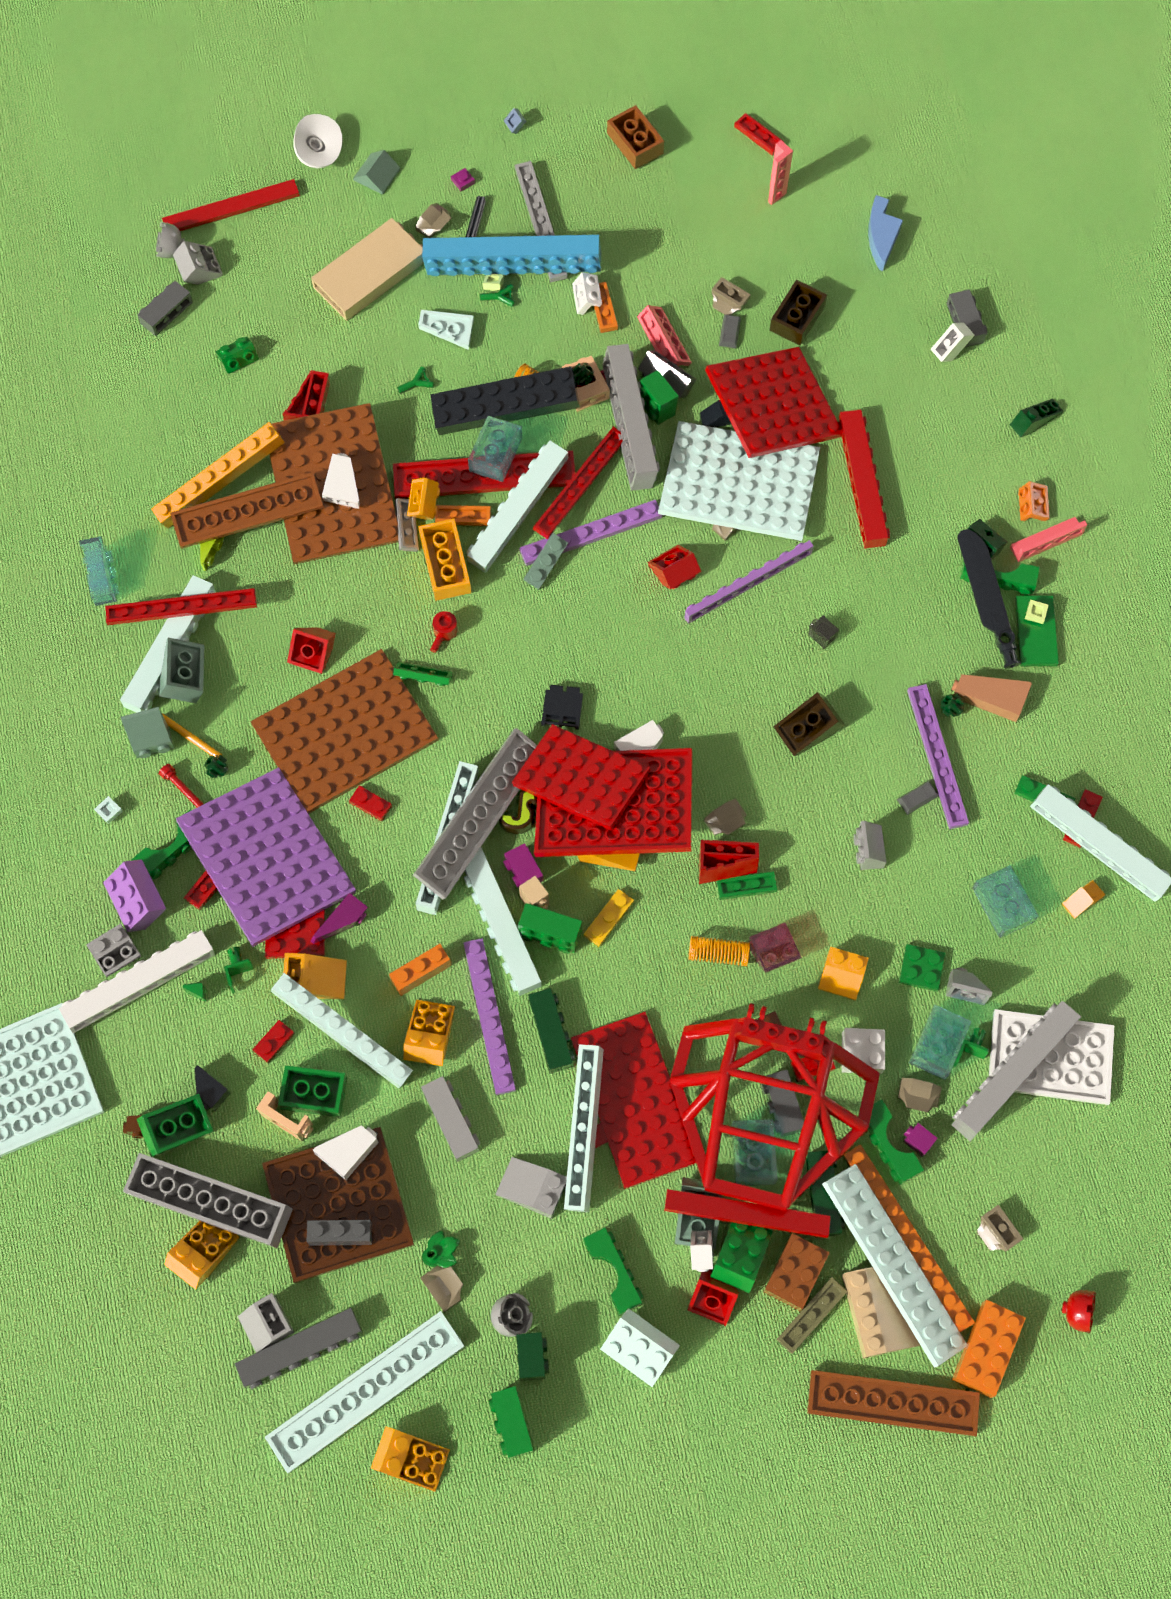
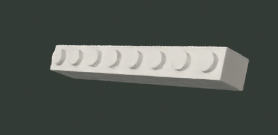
(137, 981)

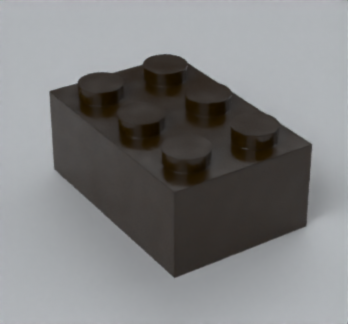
(798, 312)

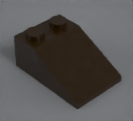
(809, 724)

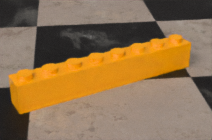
(220, 473)

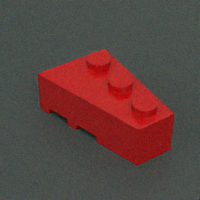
(311, 396)

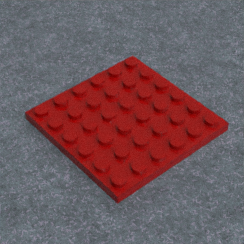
(773, 402)

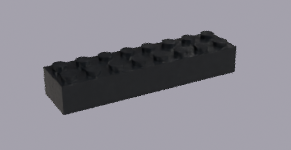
(505, 400)

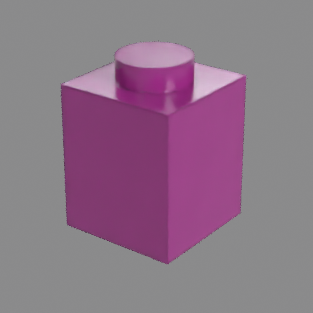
(919, 1139)

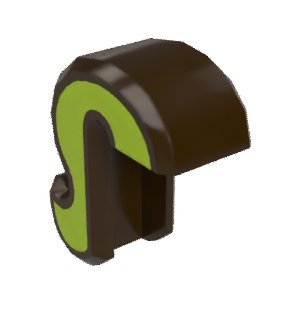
(525, 817)

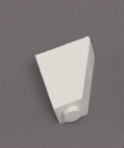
(340, 482)
(644, 738)
(347, 1150)

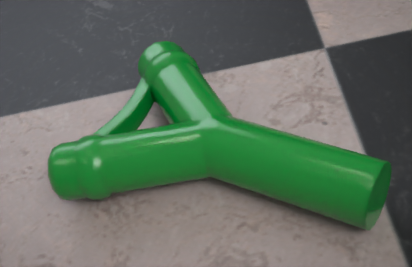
(500, 296)
(416, 381)

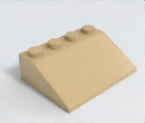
(875, 1315)

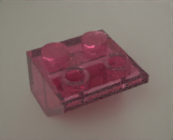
(774, 948)

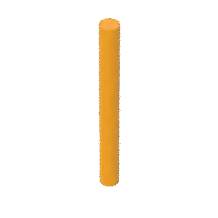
(191, 737)

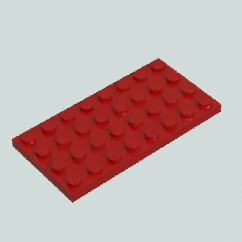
(637, 1102)

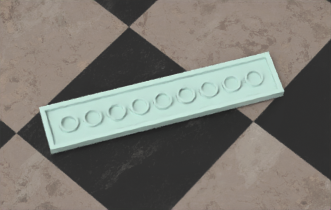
(895, 1265)
(364, 1392)

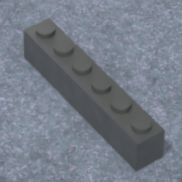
(298, 1348)

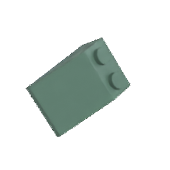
(182, 671)
(148, 732)
(690, 1223)

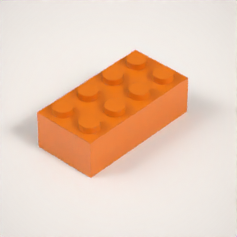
(988, 1349)

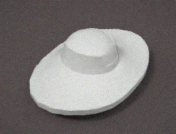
(317, 140)

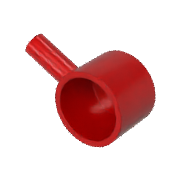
(444, 628)

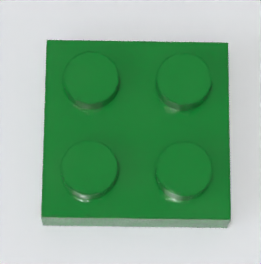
(921, 967)

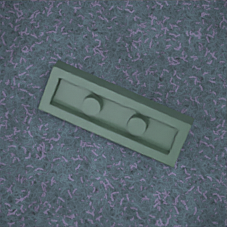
(545, 561)

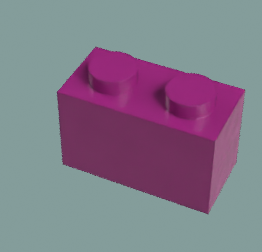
(522, 865)

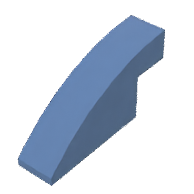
(882, 231)

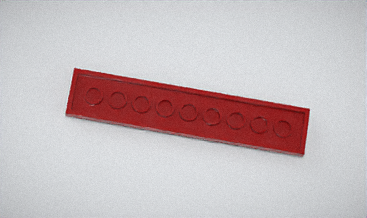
(456, 479)

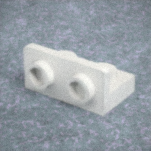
(586, 292)

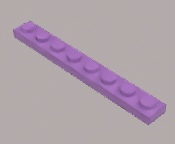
(597, 529)
(754, 578)
(938, 756)
(489, 1017)

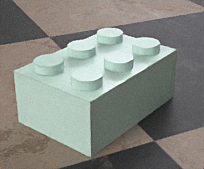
(639, 1347)

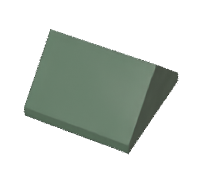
(377, 171)

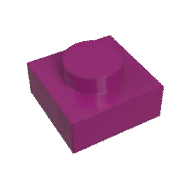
(462, 179)

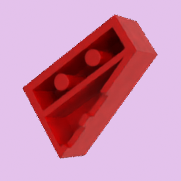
(726, 859)

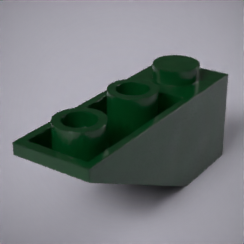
(1035, 417)

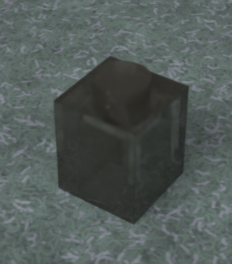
(823, 631)

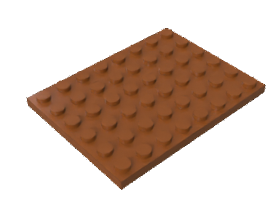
(309, 449)
(344, 731)

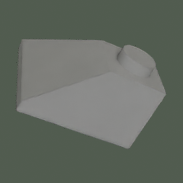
(967, 987)

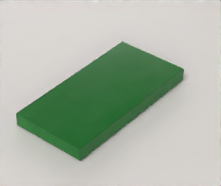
(1036, 640)

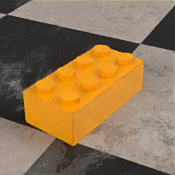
(444, 559)

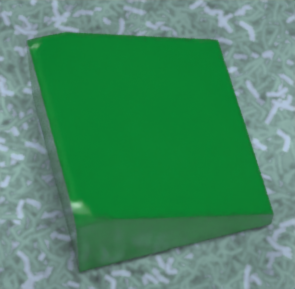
(196, 989)

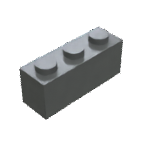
(165, 308)
(963, 309)
(674, 375)
(783, 1106)
(339, 1232)

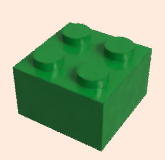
(658, 397)

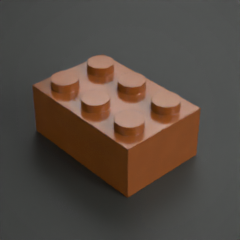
(635, 137)
(796, 1272)

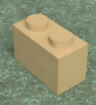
(534, 893)

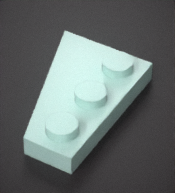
(448, 326)

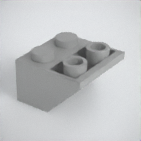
(197, 263)
(870, 846)
(113, 950)
(265, 1323)

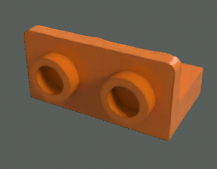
(1034, 501)

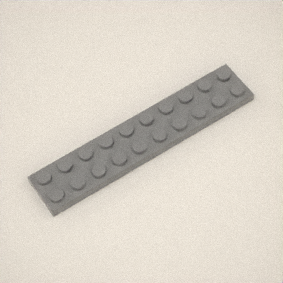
(475, 817)

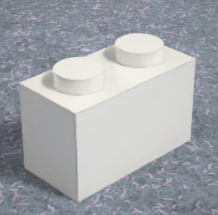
(952, 342)
(702, 1250)

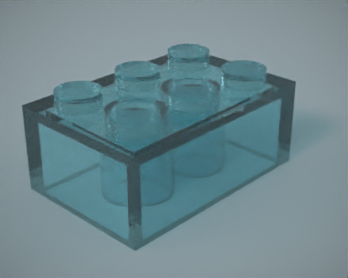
(495, 448)
(1005, 901)
(939, 1042)
(754, 1160)

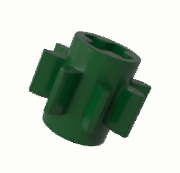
(583, 373)
(952, 705)
(216, 766)

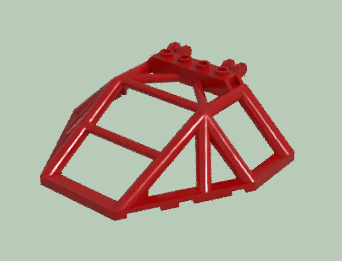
(795, 1044)

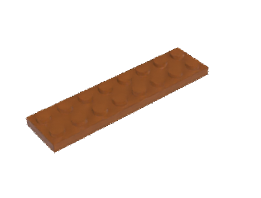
(246, 510)
(893, 1403)

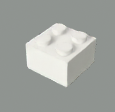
(866, 1045)

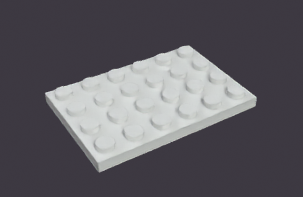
(1073, 1070)

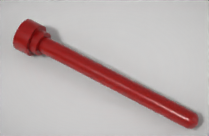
(168, 772)

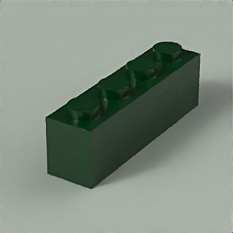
(550, 1030)
(820, 1199)

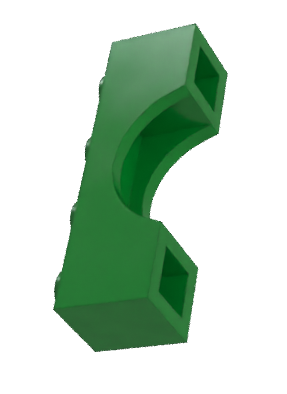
(1021, 580)
(158, 860)
(902, 1165)
(601, 1247)

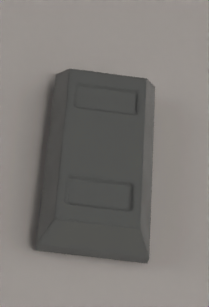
(730, 331)
(917, 797)

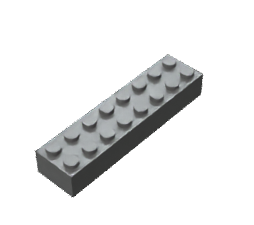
(630, 417)
(1019, 1066)
(208, 1200)

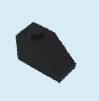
(714, 416)
(210, 1090)

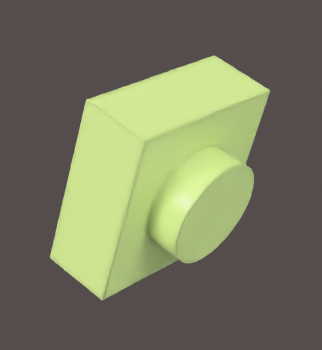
(493, 282)
(1036, 611)

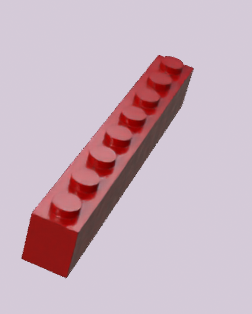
(863, 479)

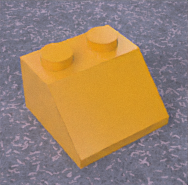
(423, 499)
(843, 973)

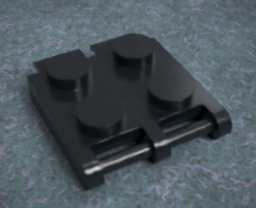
(562, 706)

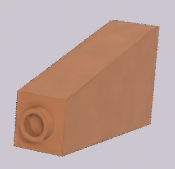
(994, 695)

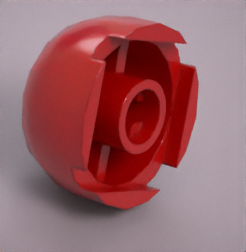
(1080, 1310)

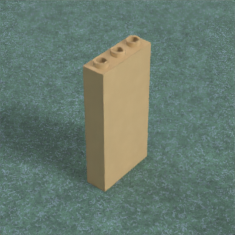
(369, 269)

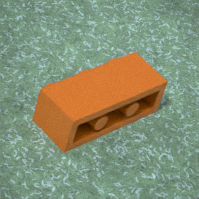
(420, 969)

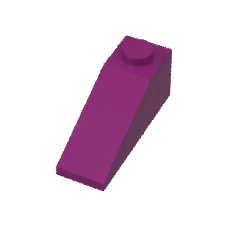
(343, 918)

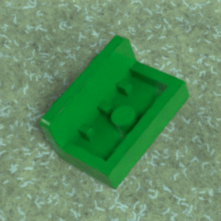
(237, 354)

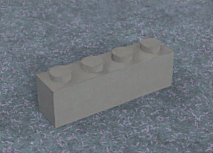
(450, 1119)

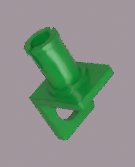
(237, 966)
(973, 1046)

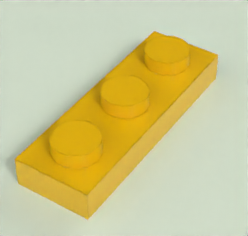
(608, 918)

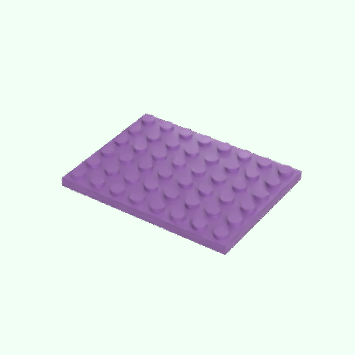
(265, 856)

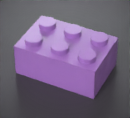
(134, 895)

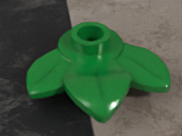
(443, 1248)

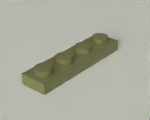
(811, 1315)

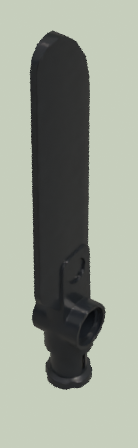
(987, 593)

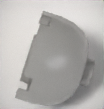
(168, 240)
(511, 1315)

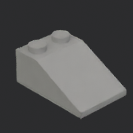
(532, 1187)

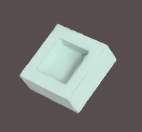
(108, 810)

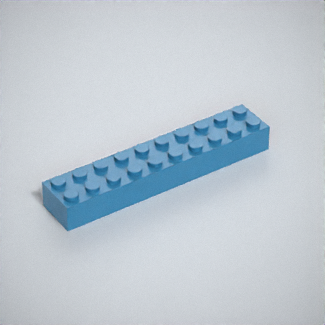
(512, 255)

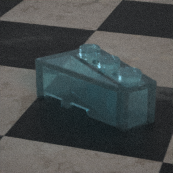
(99, 571)

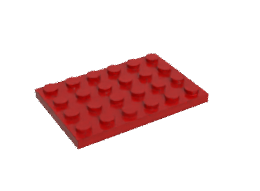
(581, 777)

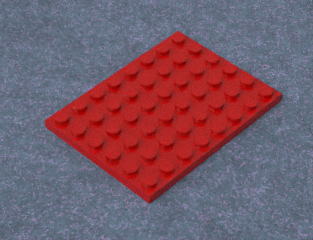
(652, 822)

